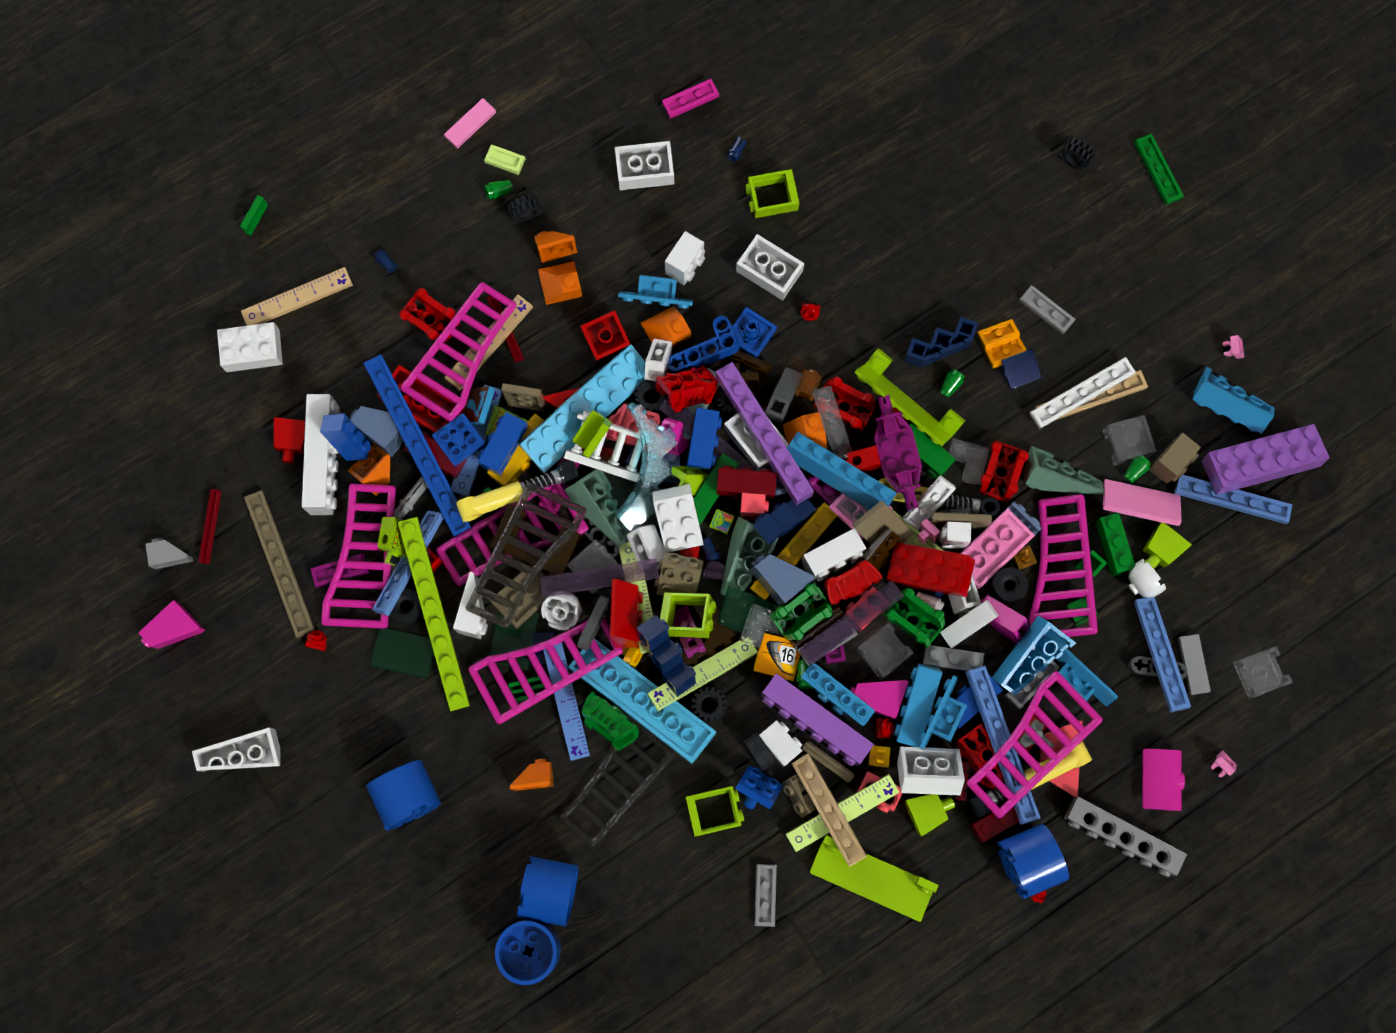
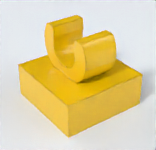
(632, 656)
(879, 756)

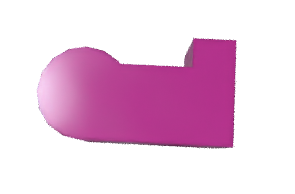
(677, 428)

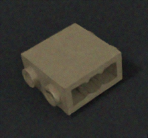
(678, 574)

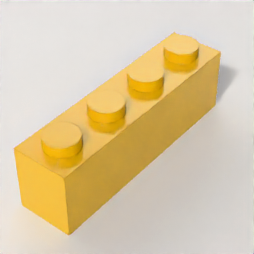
(519, 461)

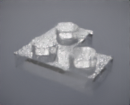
(973, 457)
(756, 624)

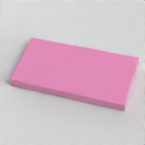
(1142, 502)
(997, 546)

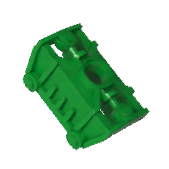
(923, 613)
(809, 616)
(609, 722)

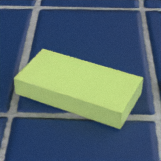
(504, 159)

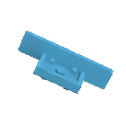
(658, 290)
(1083, 679)
(837, 695)
(946, 717)

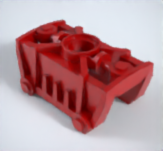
(433, 308)
(687, 388)
(854, 399)
(1012, 471)
(851, 582)
(974, 757)

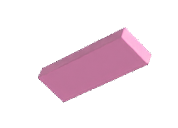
(470, 123)

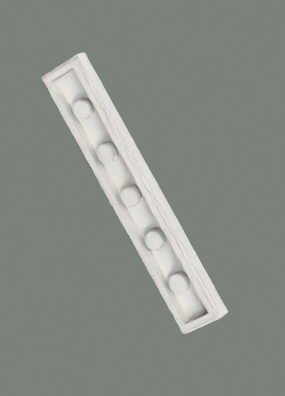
(1082, 393)

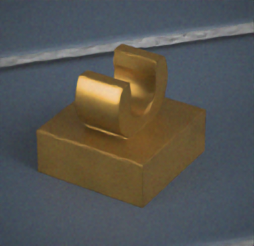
(1024, 558)

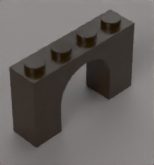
(558, 561)
(718, 637)

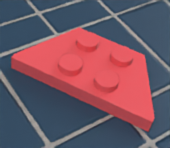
(624, 419)
(1069, 780)

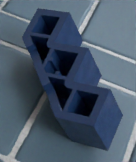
(942, 344)
(783, 519)
(666, 655)

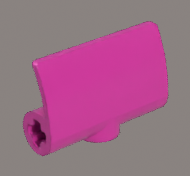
(1162, 779)

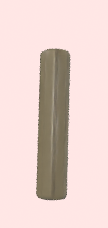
(828, 761)

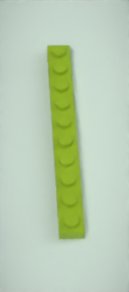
(433, 613)

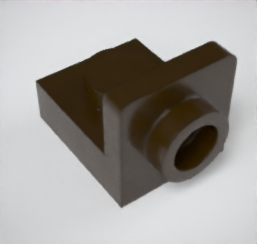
(749, 376)

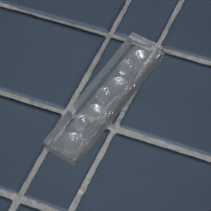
(832, 421)

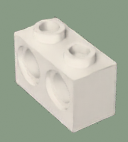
(955, 535)

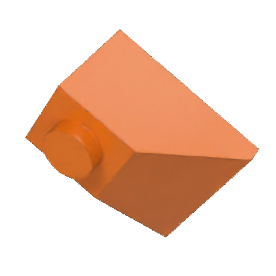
(554, 245)
(560, 283)
(667, 326)
(807, 425)
(374, 469)
(534, 776)

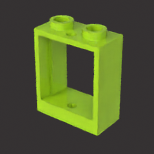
(769, 179)
(669, 604)
(734, 797)

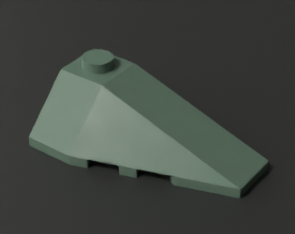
(1050, 475)
(595, 495)
(744, 548)

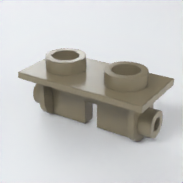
(802, 804)

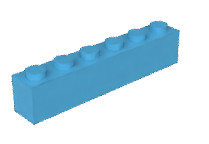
(838, 473)

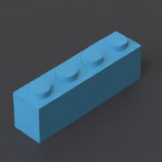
(1232, 402)
(1031, 655)
(918, 705)

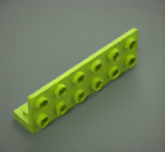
(872, 373)
(874, 880)

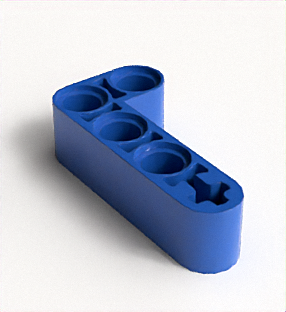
(702, 349)

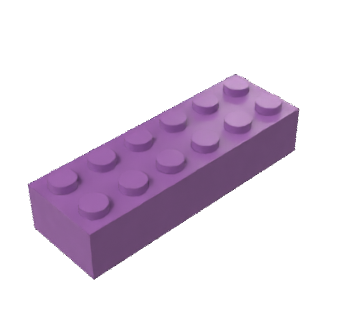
(1265, 459)
(816, 720)

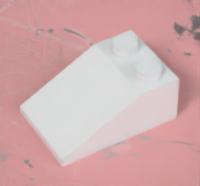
(467, 622)

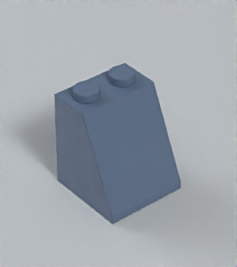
(378, 428)
(779, 577)

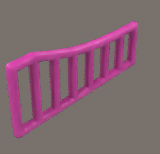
(473, 365)
(490, 521)
(342, 563)
(1039, 596)
(530, 652)
(1012, 741)

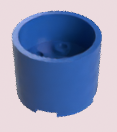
(403, 794)
(1033, 861)
(548, 891)
(523, 967)

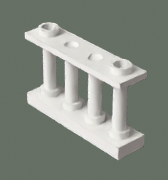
(612, 465)

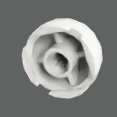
(1145, 580)
(561, 610)

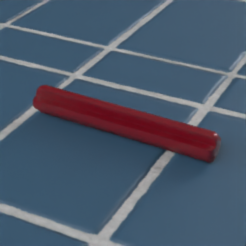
(510, 340)
(209, 526)

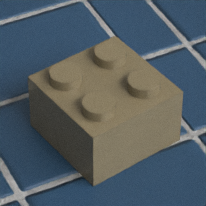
(1175, 459)

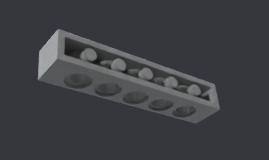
(1172, 857)

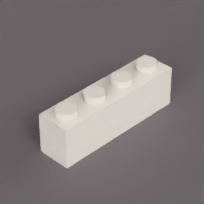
(246, 751)

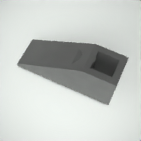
(783, 395)

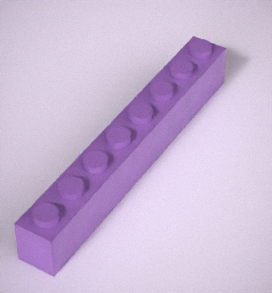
(764, 434)

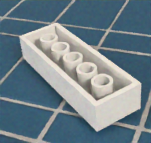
(319, 458)

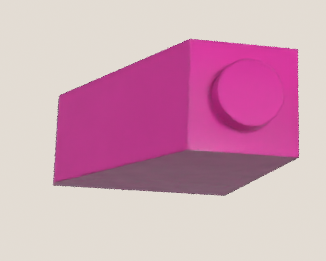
(1008, 622)
(170, 626)
(882, 696)

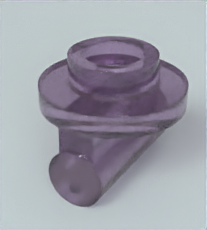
(714, 570)

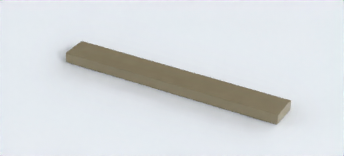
(279, 564)

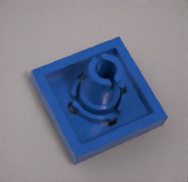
(751, 333)
(463, 445)
(758, 788)

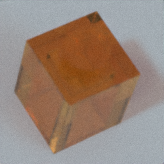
(809, 382)

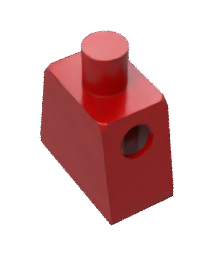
(289, 438)
(869, 460)

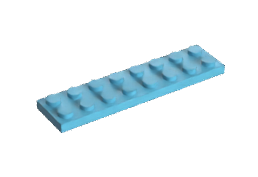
(601, 393)
(629, 692)

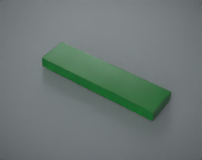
(1158, 169)
(707, 494)

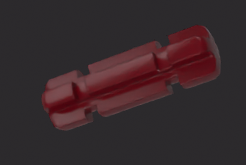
(963, 797)

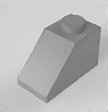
(164, 554)

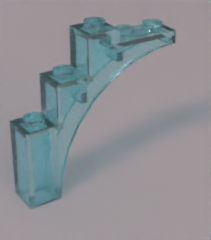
(654, 468)

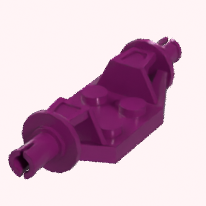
(898, 452)

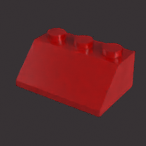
(625, 614)

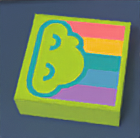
(721, 521)

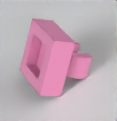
(1236, 347)
(928, 531)
(1226, 763)

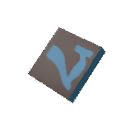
(478, 404)

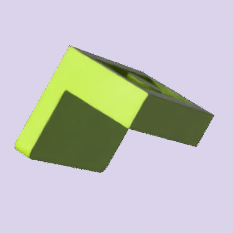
(592, 432)
(689, 475)

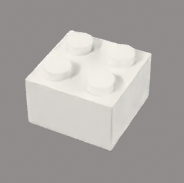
(685, 258)

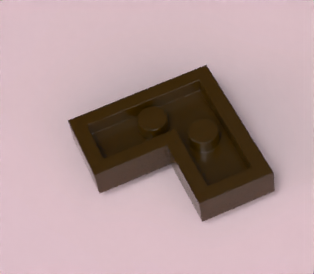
(878, 552)

